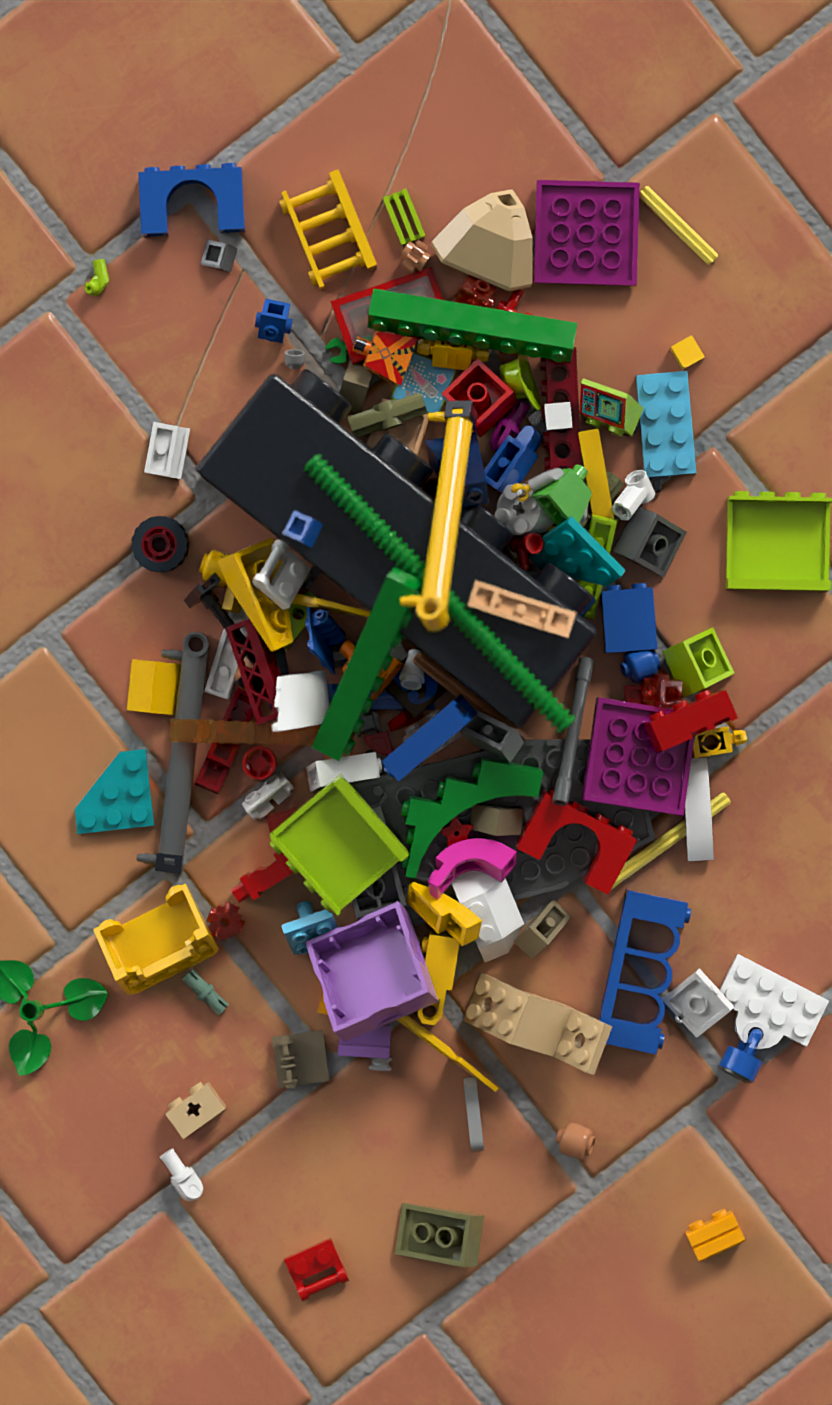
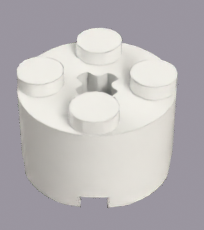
(521, 516)

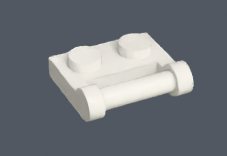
(287, 579)

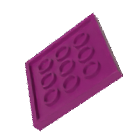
(586, 233)
(624, 764)

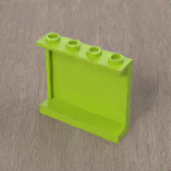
(778, 542)
(337, 844)

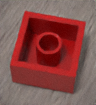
(486, 391)

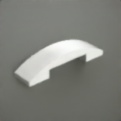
(698, 812)

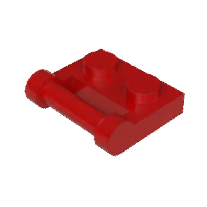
(312, 1261)

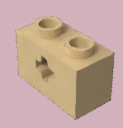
(188, 1122)

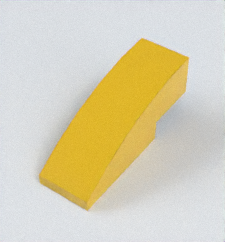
(444, 914)

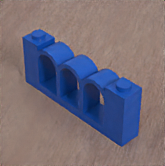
(652, 908)

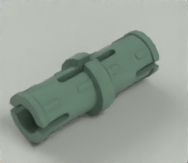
(205, 992)

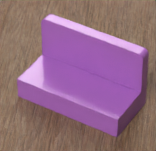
(370, 1044)

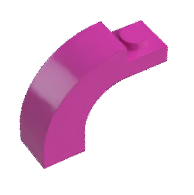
(471, 855)

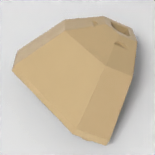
(490, 241)

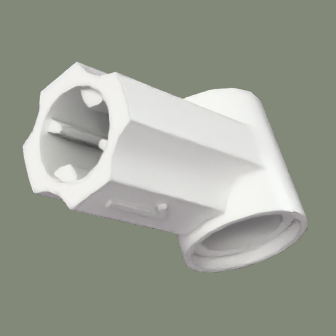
(638, 492)

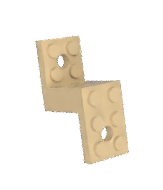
(537, 1023)

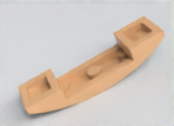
(521, 609)

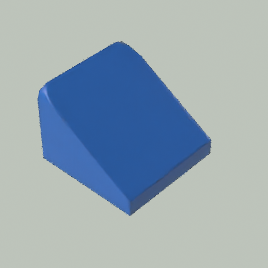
(303, 529)

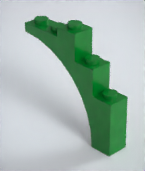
(429, 816)

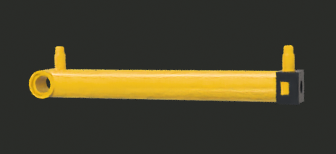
(460, 420)

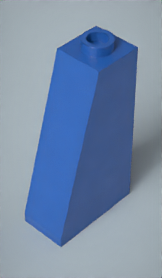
(429, 738)

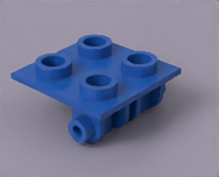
(323, 634)

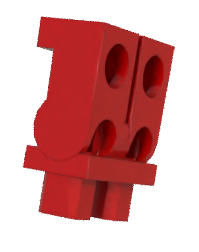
(262, 878)

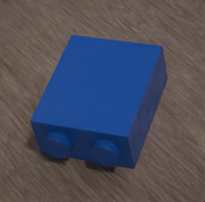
(628, 618)

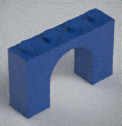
(158, 186)

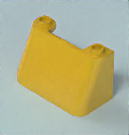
(157, 942)

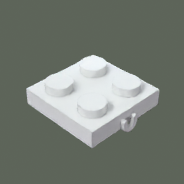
(697, 1003)

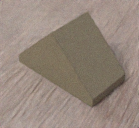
(356, 385)
(496, 819)

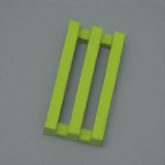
(396, 196)

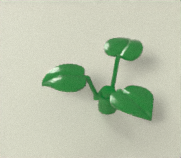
(27, 1048)

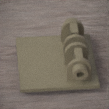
(300, 1059)

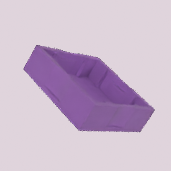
(371, 971)

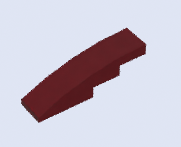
(222, 755)

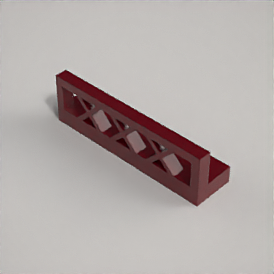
(265, 662)

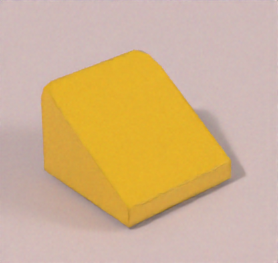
(687, 352)

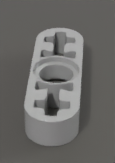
(473, 1114)

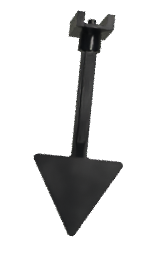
(210, 601)

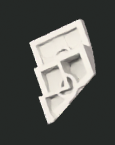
(301, 700)

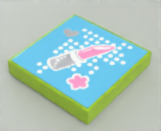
(425, 379)

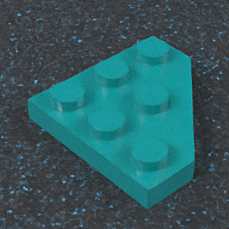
(577, 554)
(118, 797)

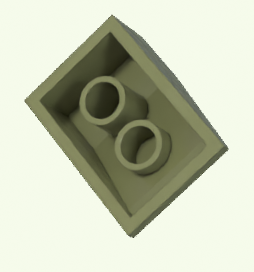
(439, 1235)

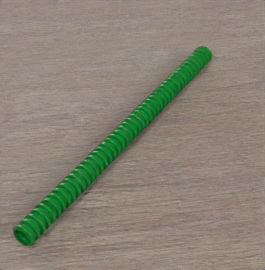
(456, 610)

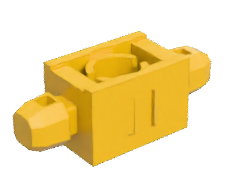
(450, 355)
(736, 737)

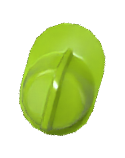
(519, 378)

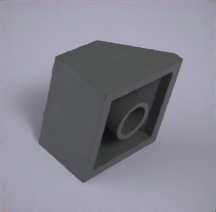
(650, 541)

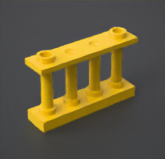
(354, 233)

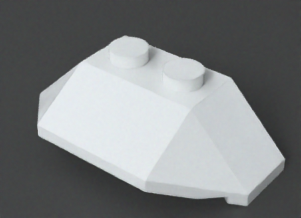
(495, 907)

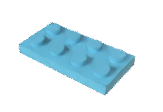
(666, 424)

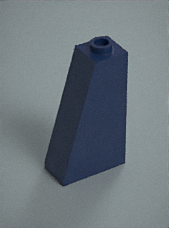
(475, 484)

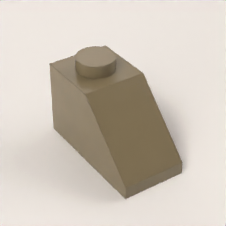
(542, 929)

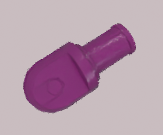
(509, 425)

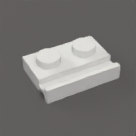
(167, 450)

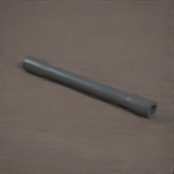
(564, 783)

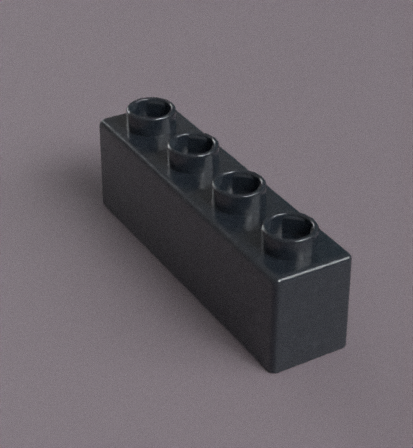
(261, 470)

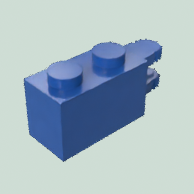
(513, 459)

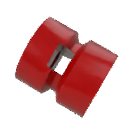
(259, 762)

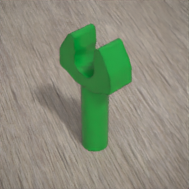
(341, 345)

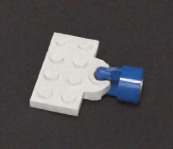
(765, 1012)

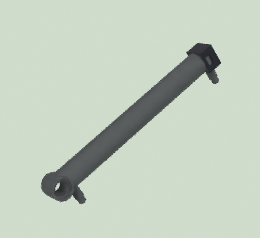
(182, 759)

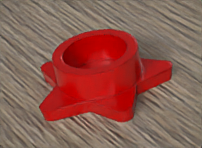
(456, 825)

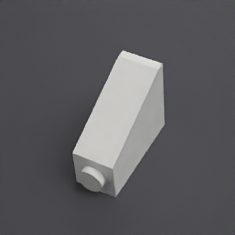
(353, 768)

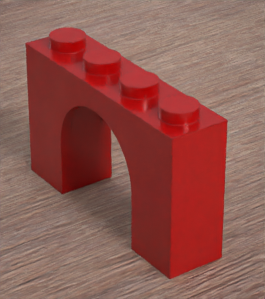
(613, 842)

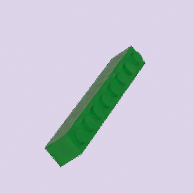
(472, 325)
(366, 666)

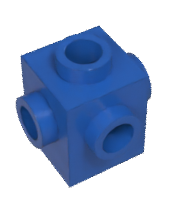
(274, 321)

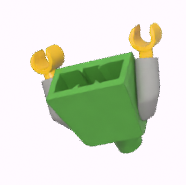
(559, 493)

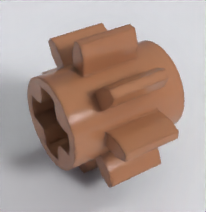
(415, 256)

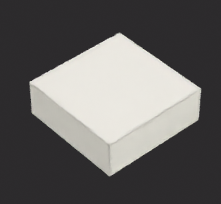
(558, 416)

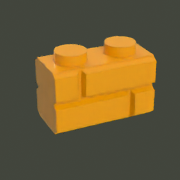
(714, 1235)

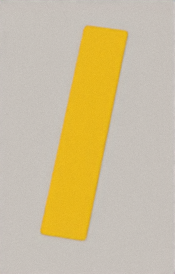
(596, 476)

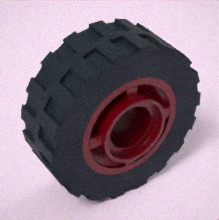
(144, 547)

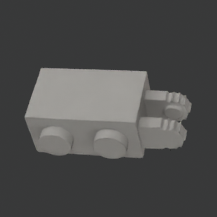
(493, 736)

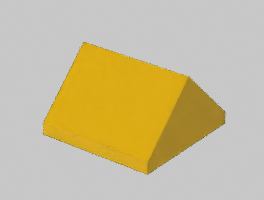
(153, 687)

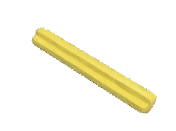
(679, 226)

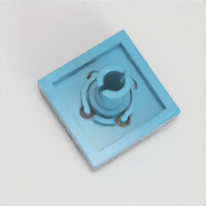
(307, 927)

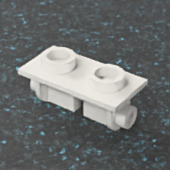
(275, 787)

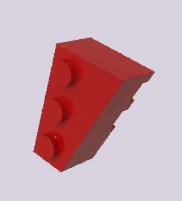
(689, 719)

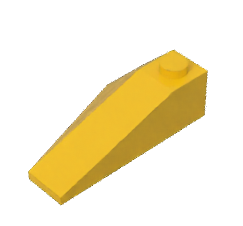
(266, 616)

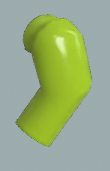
(100, 279)

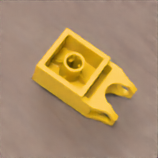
(441, 960)

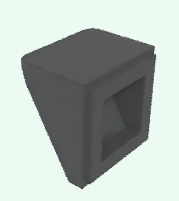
(219, 255)

